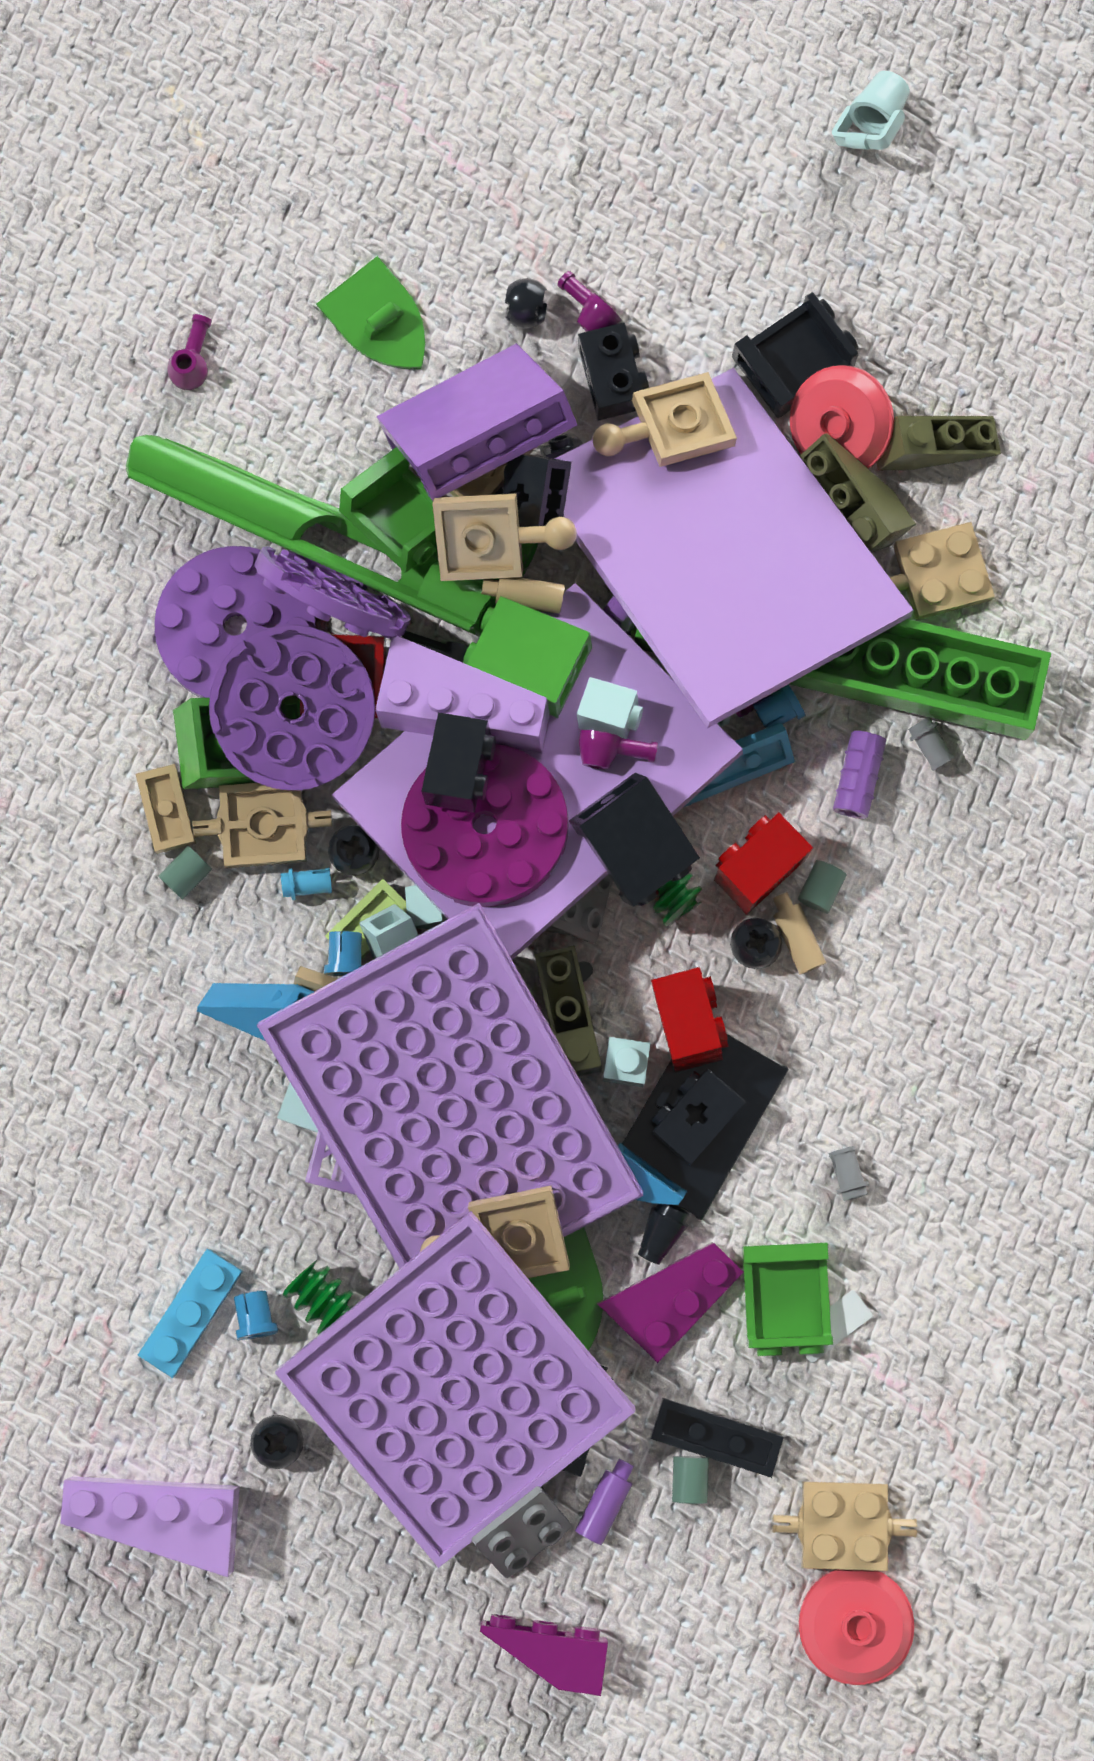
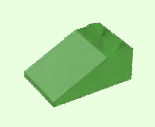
(200, 755)

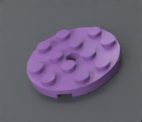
(331, 594)
(199, 602)
(249, 714)

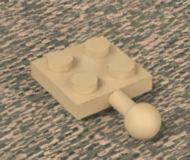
(677, 418)
(483, 536)
(942, 571)
(526, 1229)

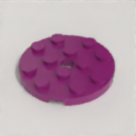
(494, 865)

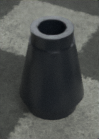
(662, 1231)

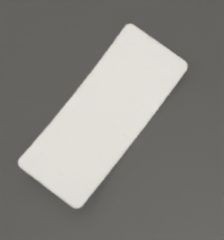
(845, 1317)

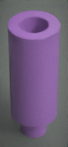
(605, 1503)

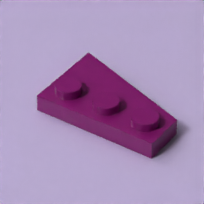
(669, 1302)

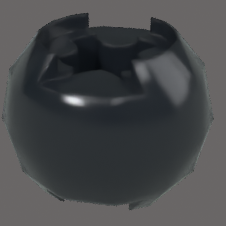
(526, 303)
(339, 856)
(760, 928)
(259, 1442)

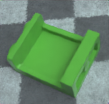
(392, 510)
(530, 651)
(787, 1298)

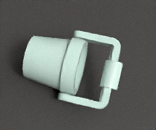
(875, 112)

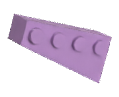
(424, 682)
(165, 1518)

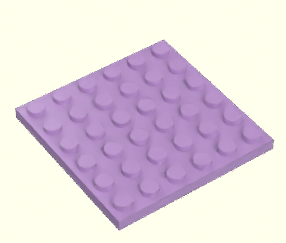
(455, 1389)

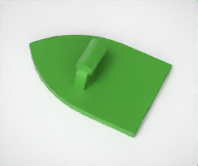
(377, 317)
(577, 1290)

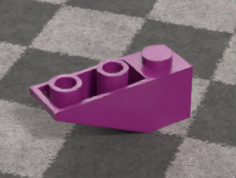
(562, 1658)

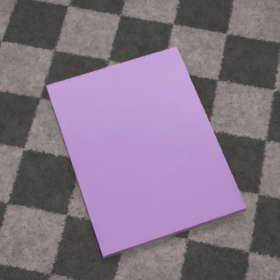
(729, 559)
(684, 764)
(446, 1088)

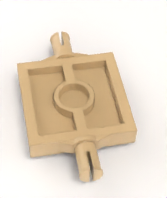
(261, 825)
(844, 1526)

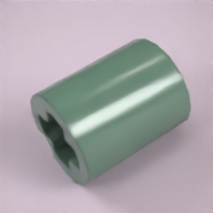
(185, 872)
(822, 886)
(690, 1479)

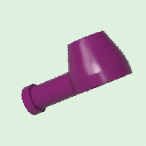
(595, 311)
(197, 373)
(600, 748)

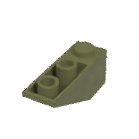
(938, 441)
(858, 494)
(568, 1008)

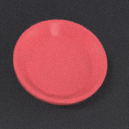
(847, 407)
(856, 1626)

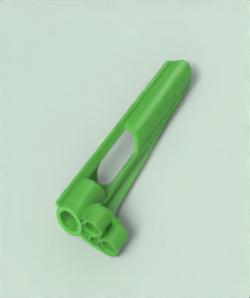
(284, 517)

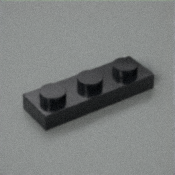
(717, 1437)

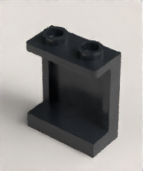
(793, 351)
(636, 839)

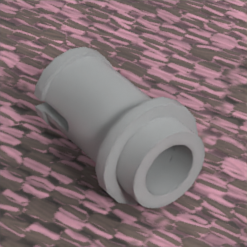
(931, 743)
(848, 1173)

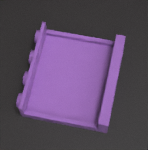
(477, 420)

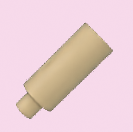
(528, 592)
(797, 935)

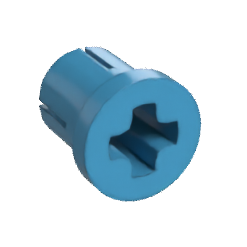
(779, 707)
(343, 953)
(254, 1316)

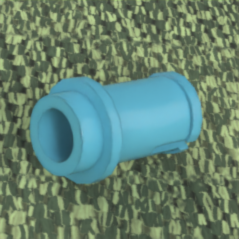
(306, 882)

